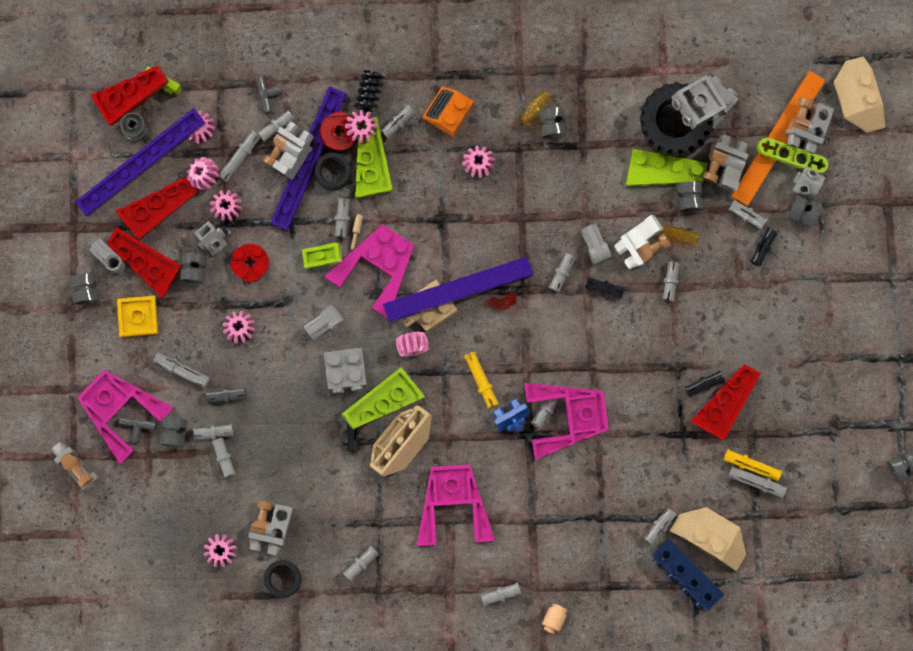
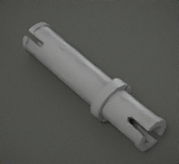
(238, 157)
(174, 366)
(758, 482)

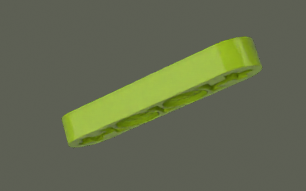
(792, 155)

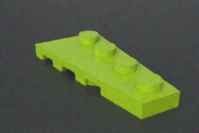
(372, 167)
(656, 168)
(385, 398)

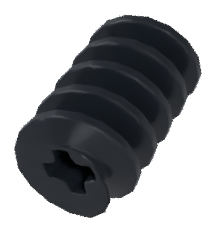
(368, 90)

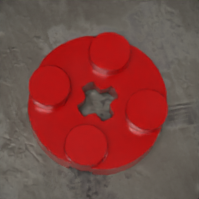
(327, 133)
(258, 269)

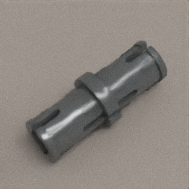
(226, 394)

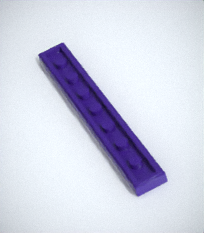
(140, 162)
(296, 188)
(457, 289)

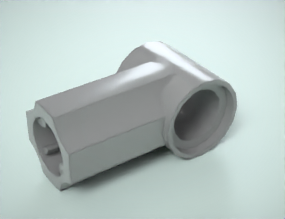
(597, 248)
(107, 256)
(328, 320)

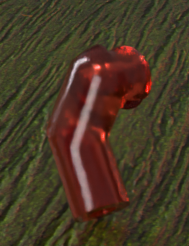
(505, 303)

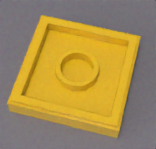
(137, 316)

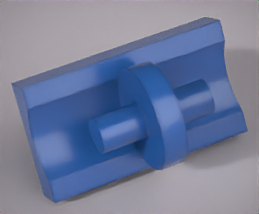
(513, 418)

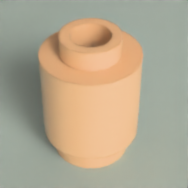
(554, 619)

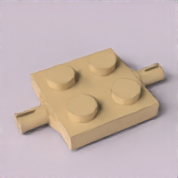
(431, 318)

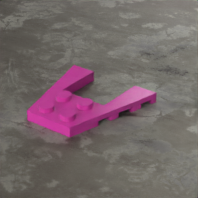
(385, 251)
(106, 397)
(584, 411)
(453, 486)

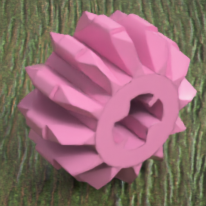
(203, 131)
(364, 132)
(486, 160)
(203, 173)
(218, 207)
(233, 333)
(412, 344)
(223, 544)

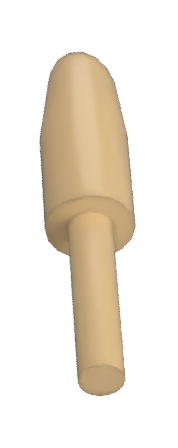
(356, 229)

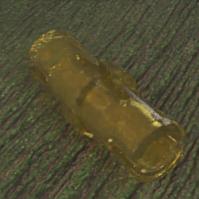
(534, 107)
(681, 234)

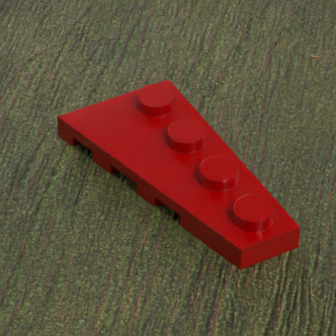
(130, 93)
(152, 210)
(147, 262)
(727, 403)

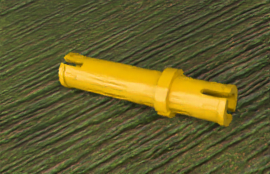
(481, 380)
(752, 465)

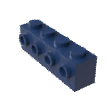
(687, 575)

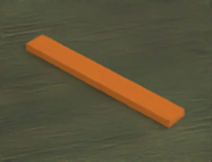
(761, 165)

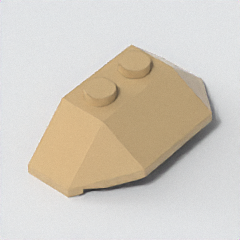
(860, 95)
(401, 441)
(711, 535)

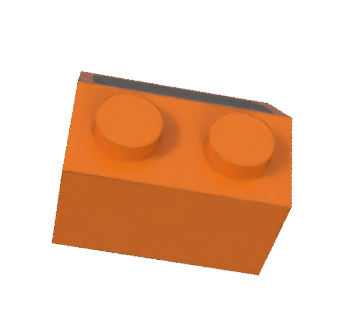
(448, 110)

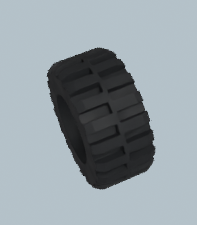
(657, 138)

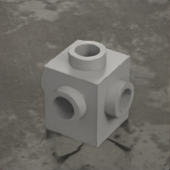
(808, 183)
(211, 238)

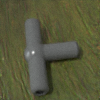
(264, 94)
(137, 424)

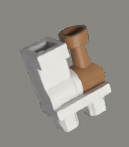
(637, 242)

